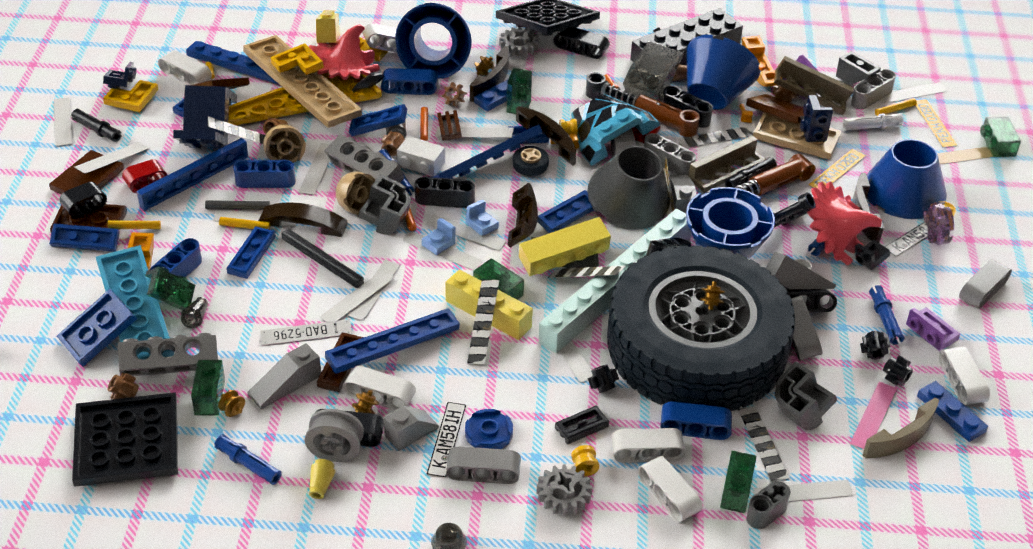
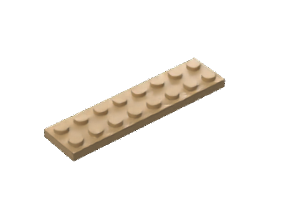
(310, 90)

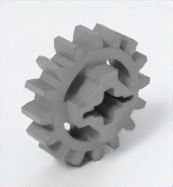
(520, 41)
(564, 489)

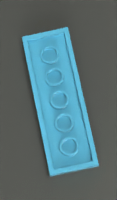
(125, 276)

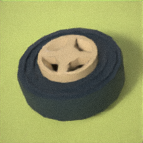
(530, 160)

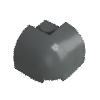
(386, 205)
(802, 397)

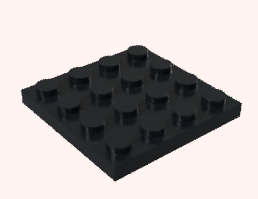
(547, 15)
(125, 439)

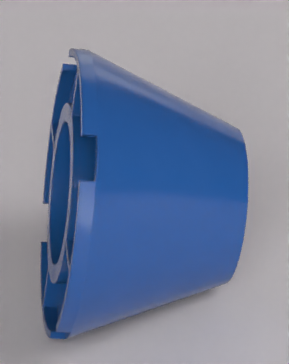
(418, 55)
(719, 70)
(907, 180)
(730, 220)

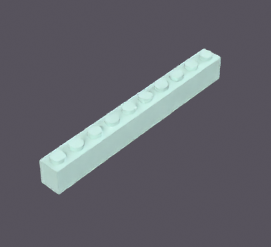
(595, 296)

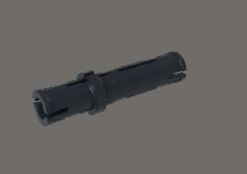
(101, 128)
(736, 180)

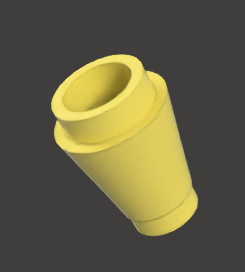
(320, 477)

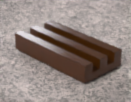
(448, 117)

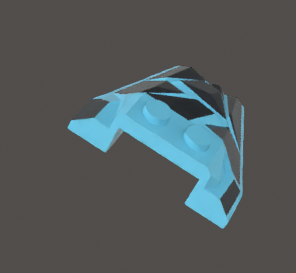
(605, 120)

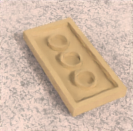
(788, 135)

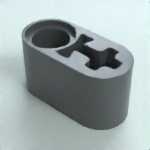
(768, 505)

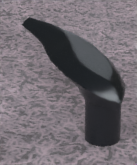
(368, 81)

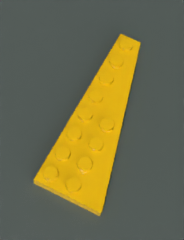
(281, 103)

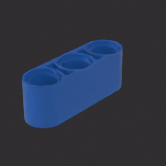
(409, 81)
(264, 173)
(182, 258)
(697, 420)

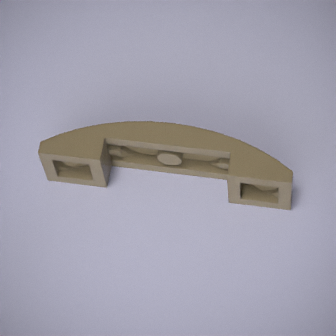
(885, 444)

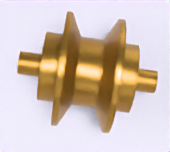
(485, 64)
(712, 295)
(365, 402)
(231, 403)

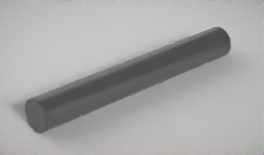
(216, 204)

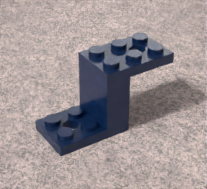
(200, 104)

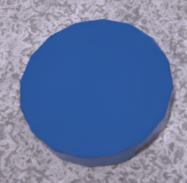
(489, 429)

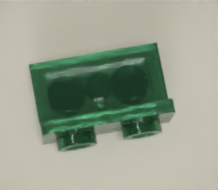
(170, 288)

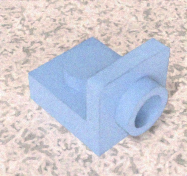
(479, 219)
(441, 238)

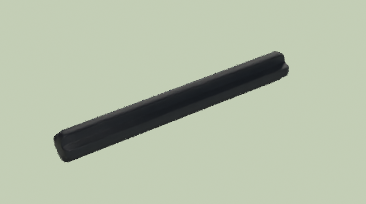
(322, 258)

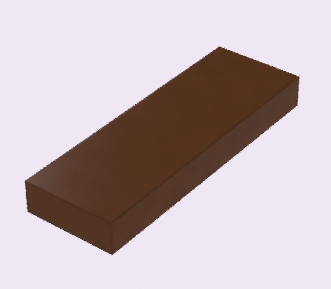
(328, 379)

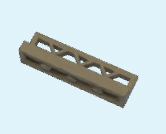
(813, 83)
(722, 161)

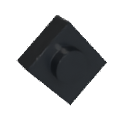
(871, 254)

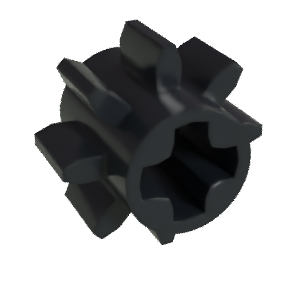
(875, 345)
(897, 370)
(603, 378)

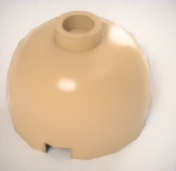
(284, 143)
(354, 191)

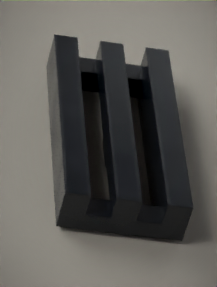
(584, 427)

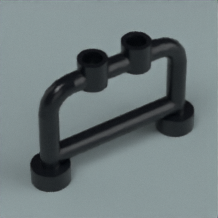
(796, 210)

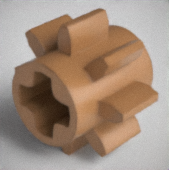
(451, 90)
(783, 93)
(392, 142)
(123, 386)

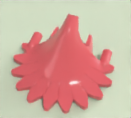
(345, 56)
(838, 221)

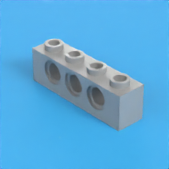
(353, 157)
(158, 364)

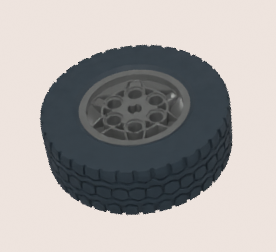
(683, 351)

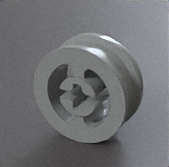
(334, 435)

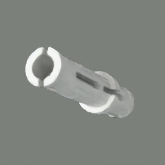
(880, 121)

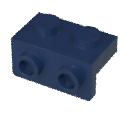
(119, 78)
(816, 120)

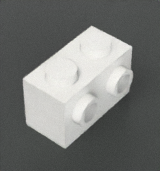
(421, 156)

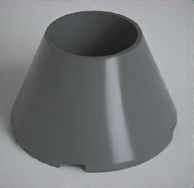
(630, 189)

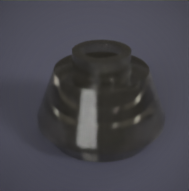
(449, 537)

